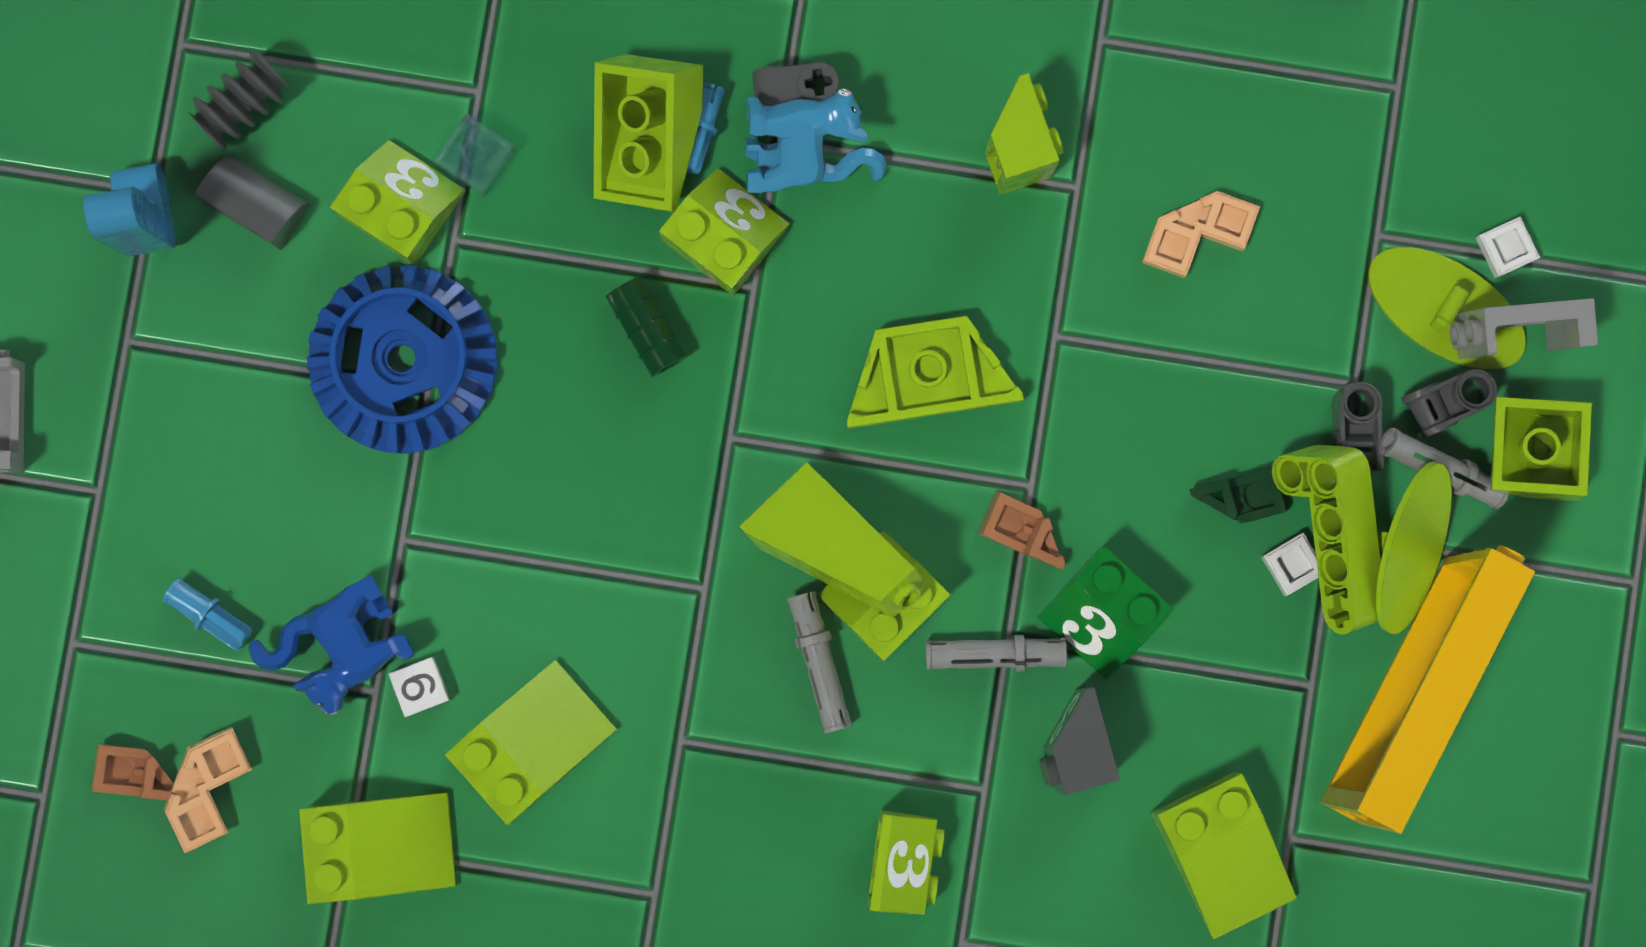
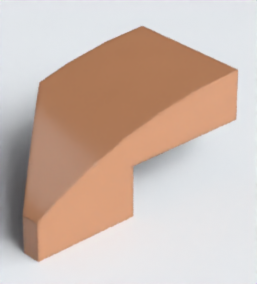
(1021, 529)
(129, 773)

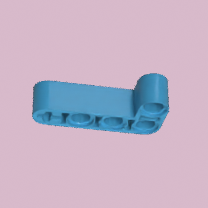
(133, 215)

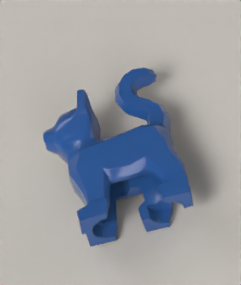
(344, 638)

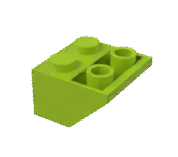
(1021, 145)

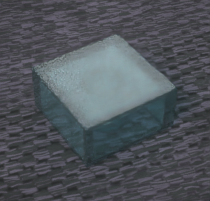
(475, 155)

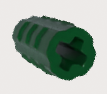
(645, 326)

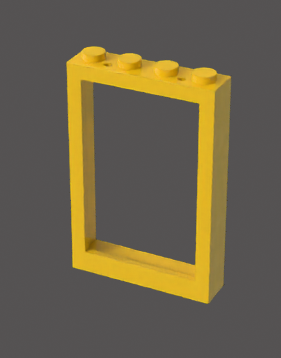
(1427, 687)

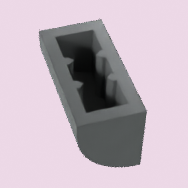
(252, 200)

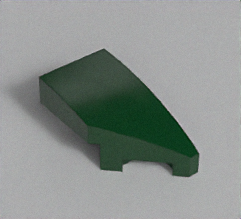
(1244, 497)

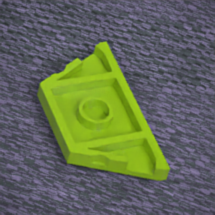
(929, 373)

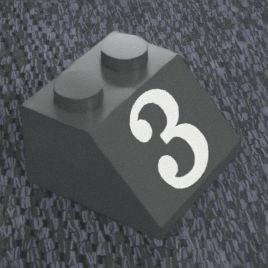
(1079, 747)

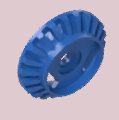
(459, 365)

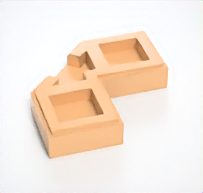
(1212, 217)
(203, 769)

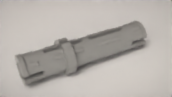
(1402, 449)
(1004, 653)
(819, 661)

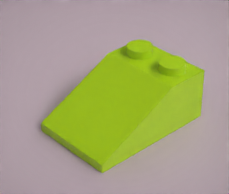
(644, 129)
(531, 742)
(377, 847)
(1225, 854)

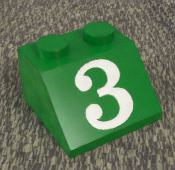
(1105, 612)

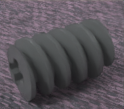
(238, 99)

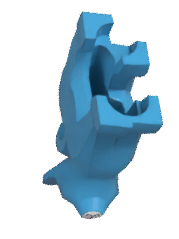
(799, 153)

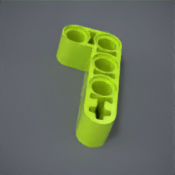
(1343, 528)

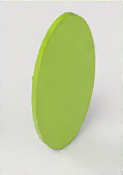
(1427, 291)
(1413, 547)

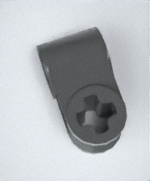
(786, 83)
(1444, 405)
(1359, 431)

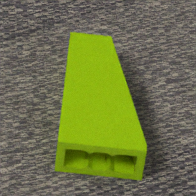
(828, 539)

